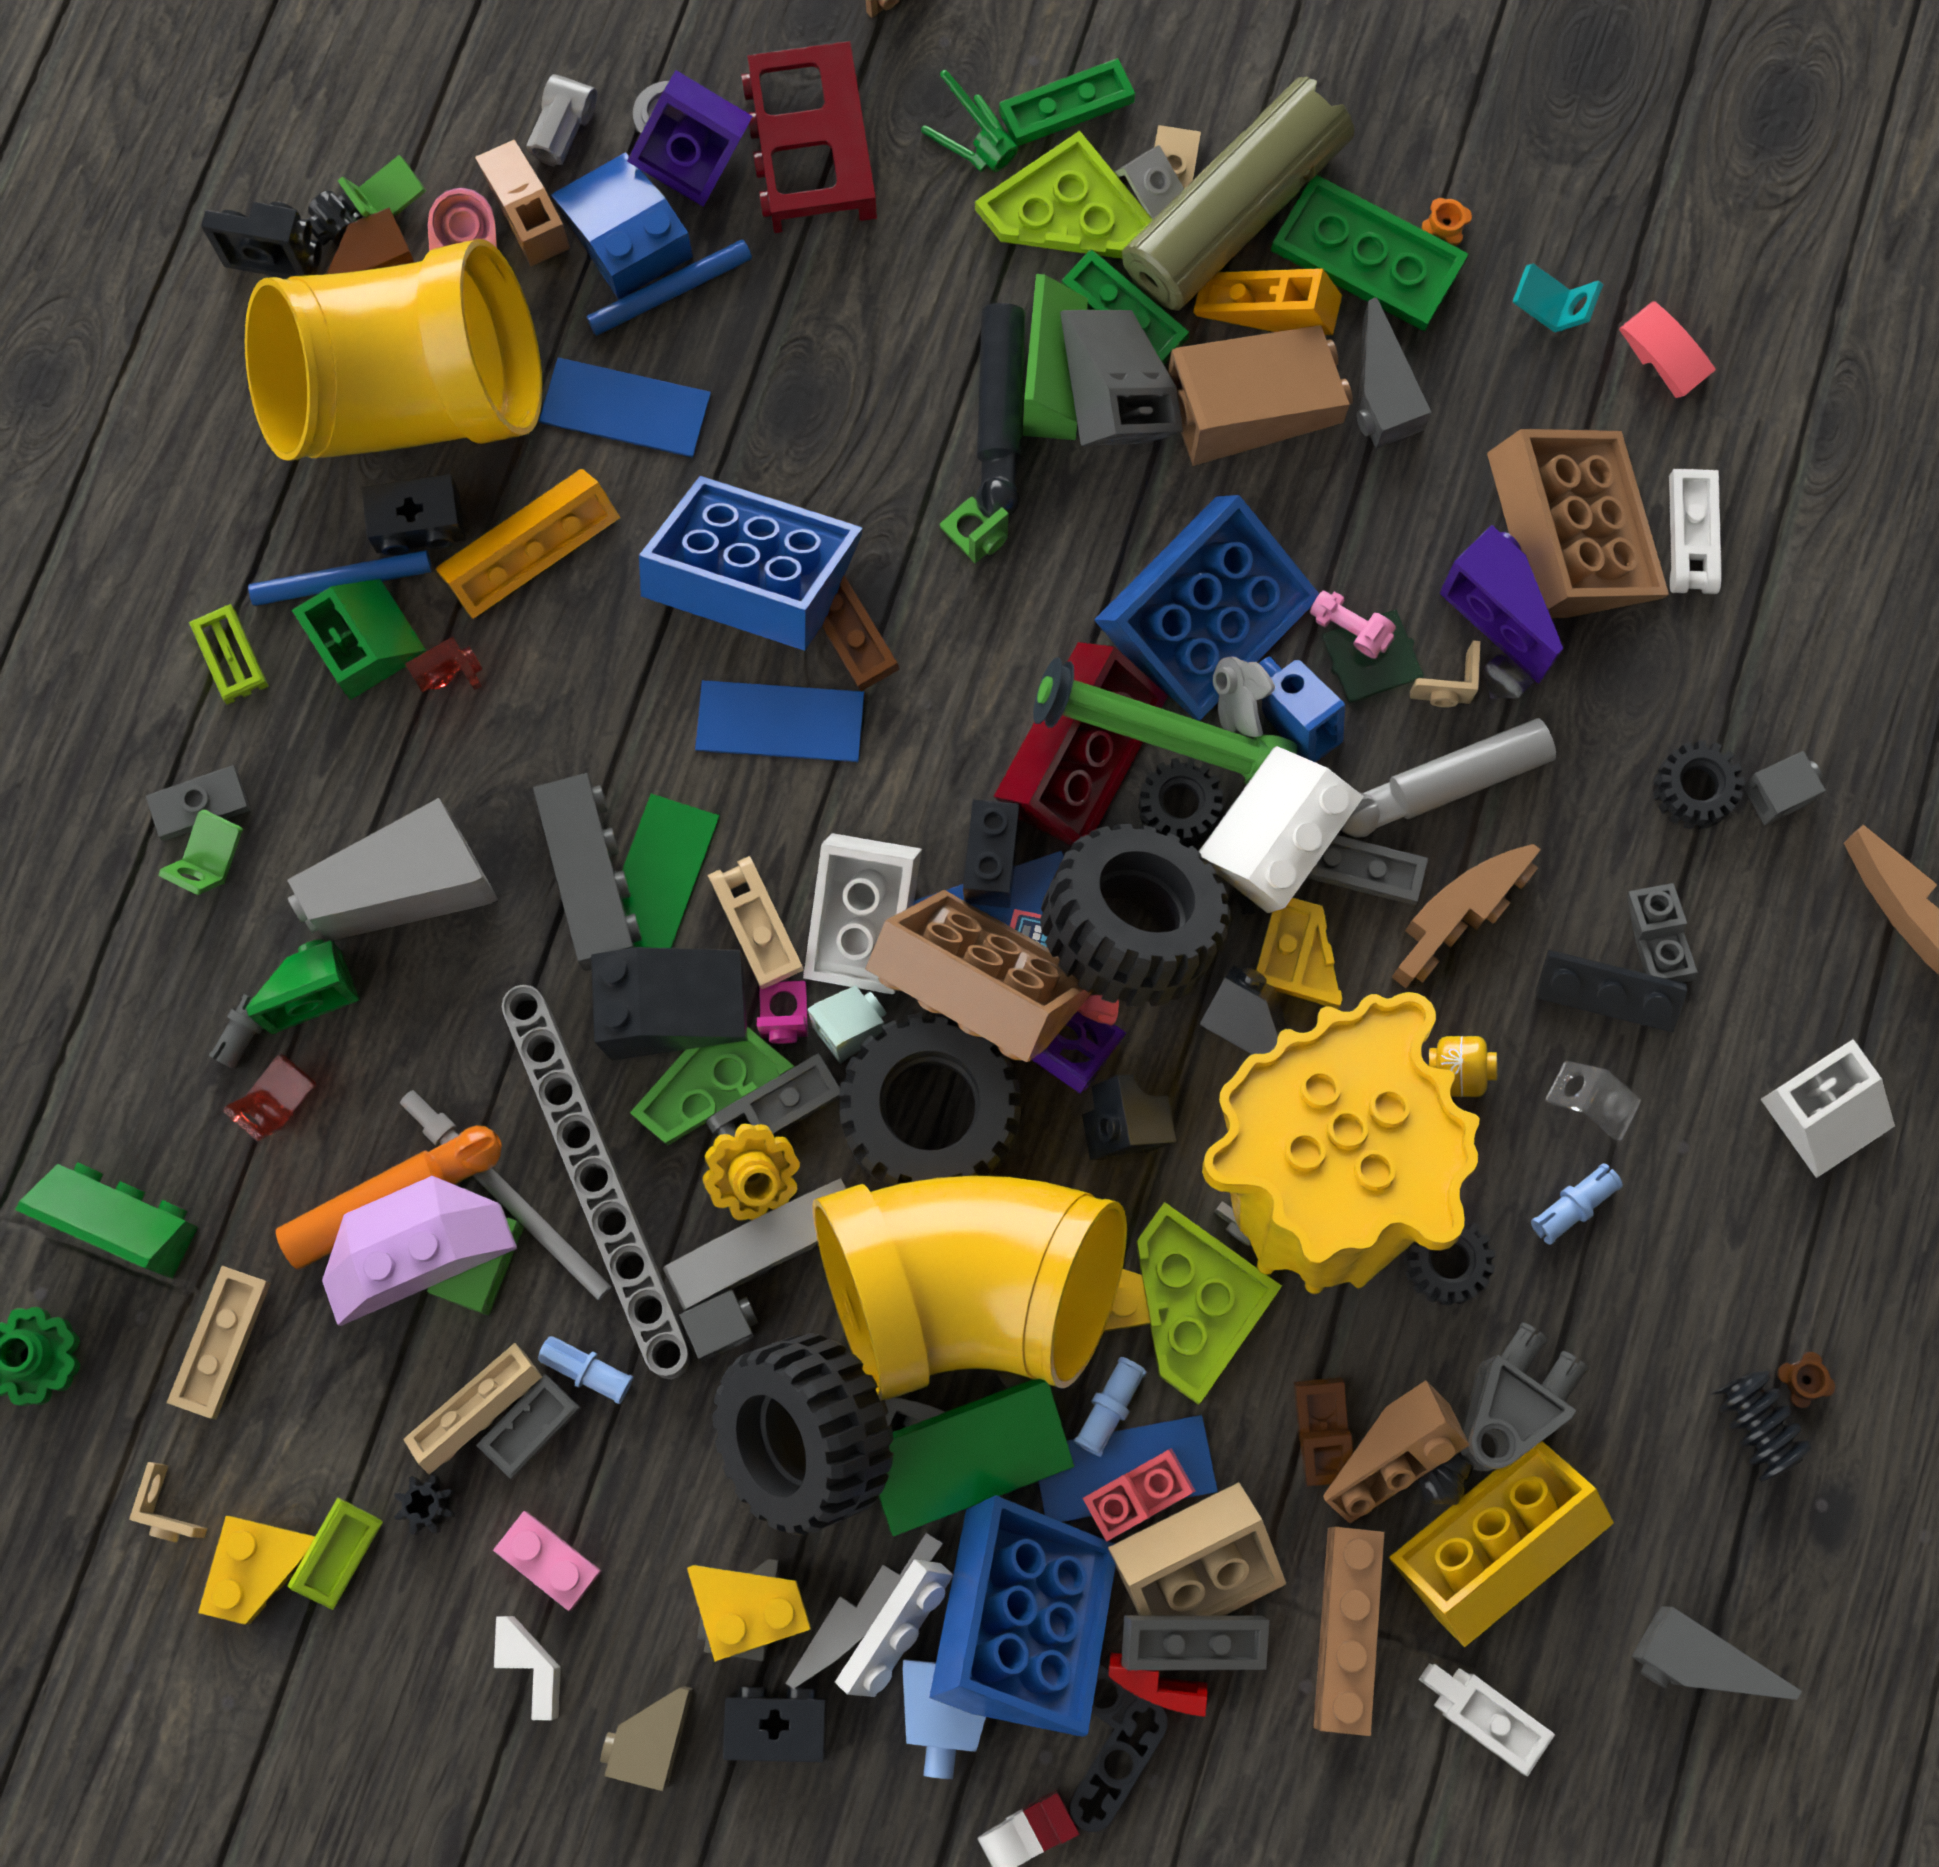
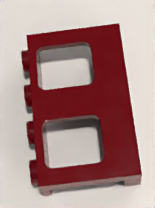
(834, 124)

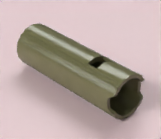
(1237, 195)

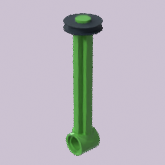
(1062, 695)

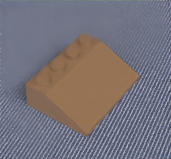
(1578, 519)
(977, 974)

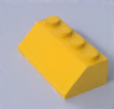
(1502, 1541)

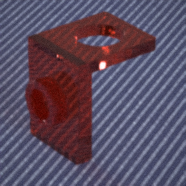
(272, 1098)

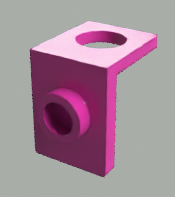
(783, 1028)

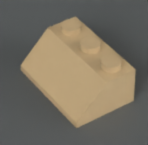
(1200, 1559)

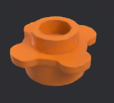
(1452, 211)

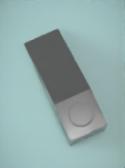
(1389, 394)
(1691, 1656)

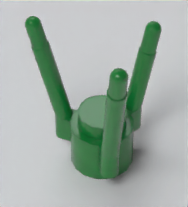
(993, 143)

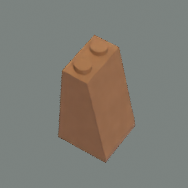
(1257, 391)

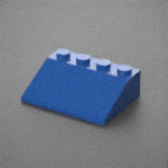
(748, 562)
(1207, 598)
(1024, 1619)

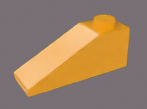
(1271, 299)

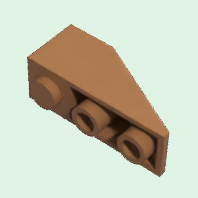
(524, 202)
(1399, 1448)

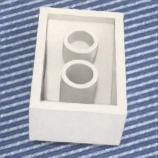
(855, 893)

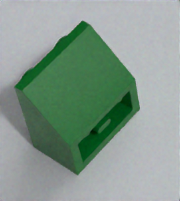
(359, 634)

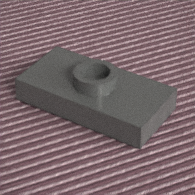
(177, 806)
(528, 1426)

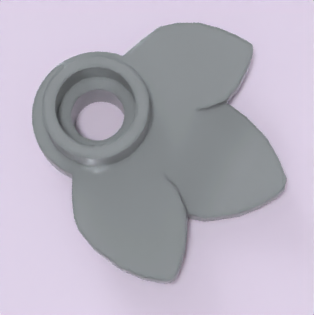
(1239, 689)

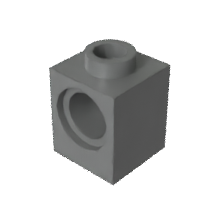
(1785, 787)
(719, 1325)

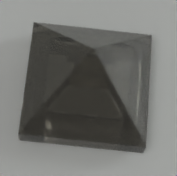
(1505, 678)

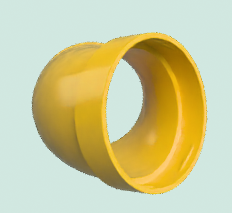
(393, 356)
(971, 1276)

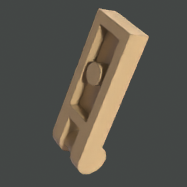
(756, 924)

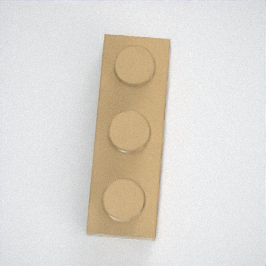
(218, 1343)
(472, 1408)

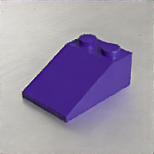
(1502, 599)

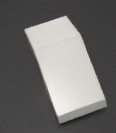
(519, 1649)

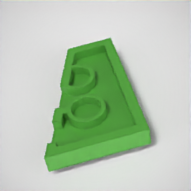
(705, 1083)

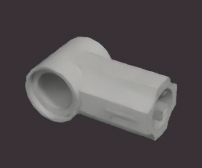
(564, 108)

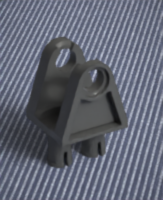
(1513, 1405)

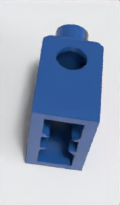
(1303, 709)

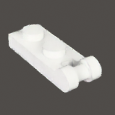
(1695, 530)

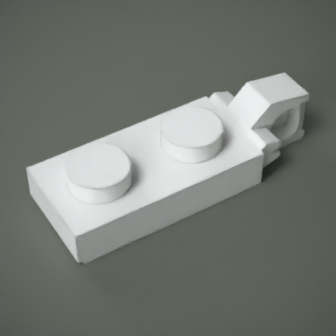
(1489, 1717)

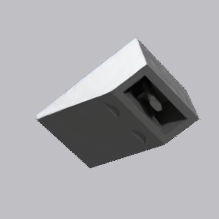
(1117, 380)

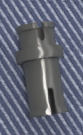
(236, 1035)

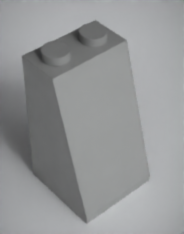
(392, 878)

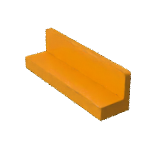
(528, 542)

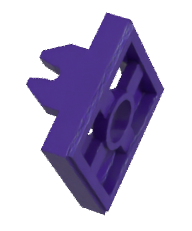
(1081, 1074)

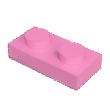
(547, 1560)

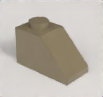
(648, 1742)

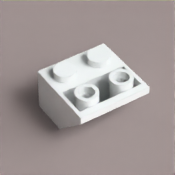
(1832, 1108)

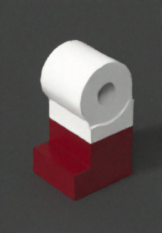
(1028, 1832)

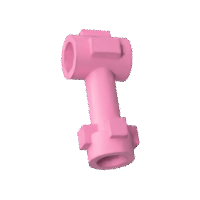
(1372, 635)

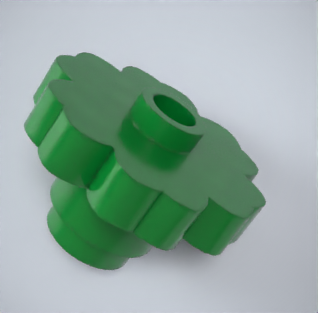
(49, 1359)

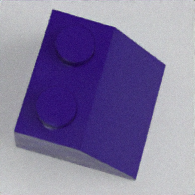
(689, 138)

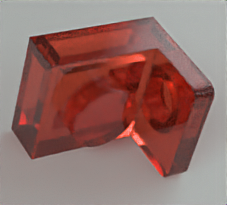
(440, 664)

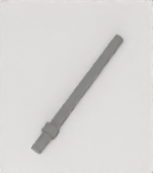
(441, 1129)

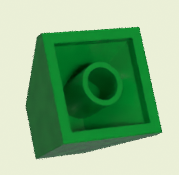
(304, 988)

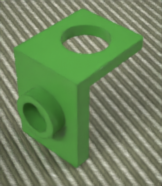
(390, 188)
(985, 538)
(206, 854)

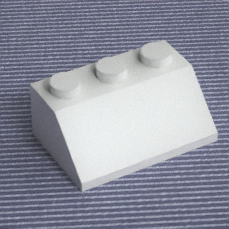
(1279, 828)

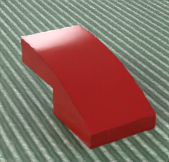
(1173, 1694)

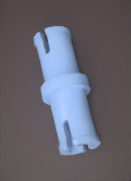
(1576, 1203)
(1110, 1406)

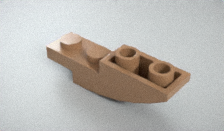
(1470, 897)

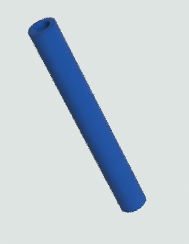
(669, 287)
(318, 581)

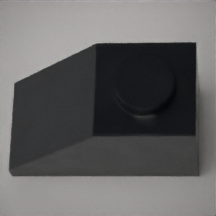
(1246, 1011)

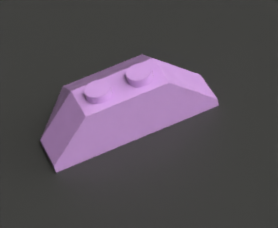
(411, 1245)

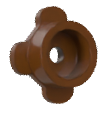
(1819, 1384)

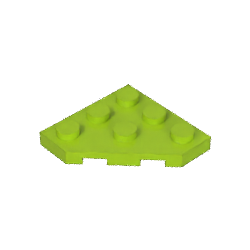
(1065, 203)
(1198, 1300)

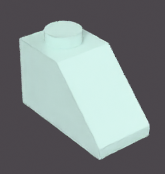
(847, 1021)

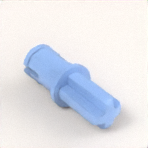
(585, 1369)

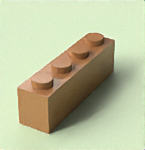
(1349, 1631)

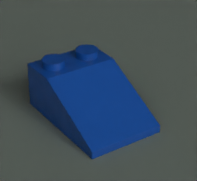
(624, 225)

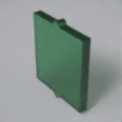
(1368, 676)

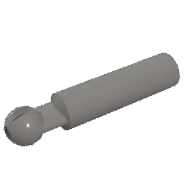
(1453, 777)

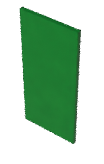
(665, 866)

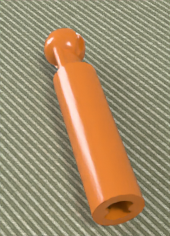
(315, 1232)

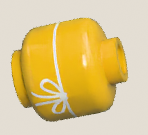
(1468, 1060)

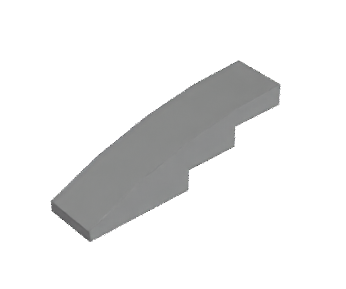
(747, 1250)
(849, 1623)

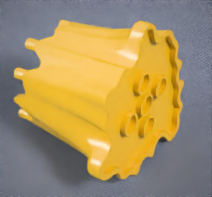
(1345, 1145)

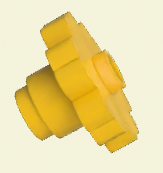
(750, 1171)

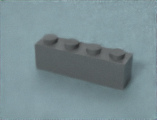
(585, 867)

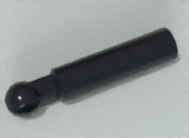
(1000, 406)

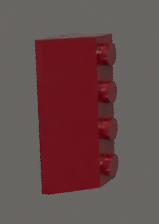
(1074, 769)

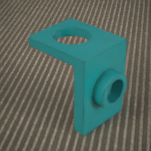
(1552, 301)

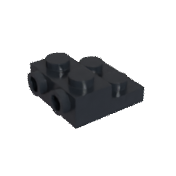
(266, 243)

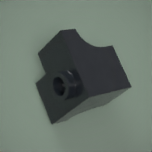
(1126, 1120)

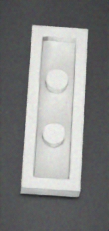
(894, 1628)

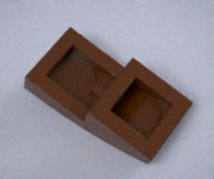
(1322, 1429)

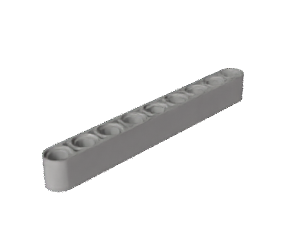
(582, 1161)

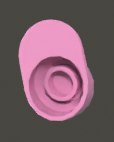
(460, 217)

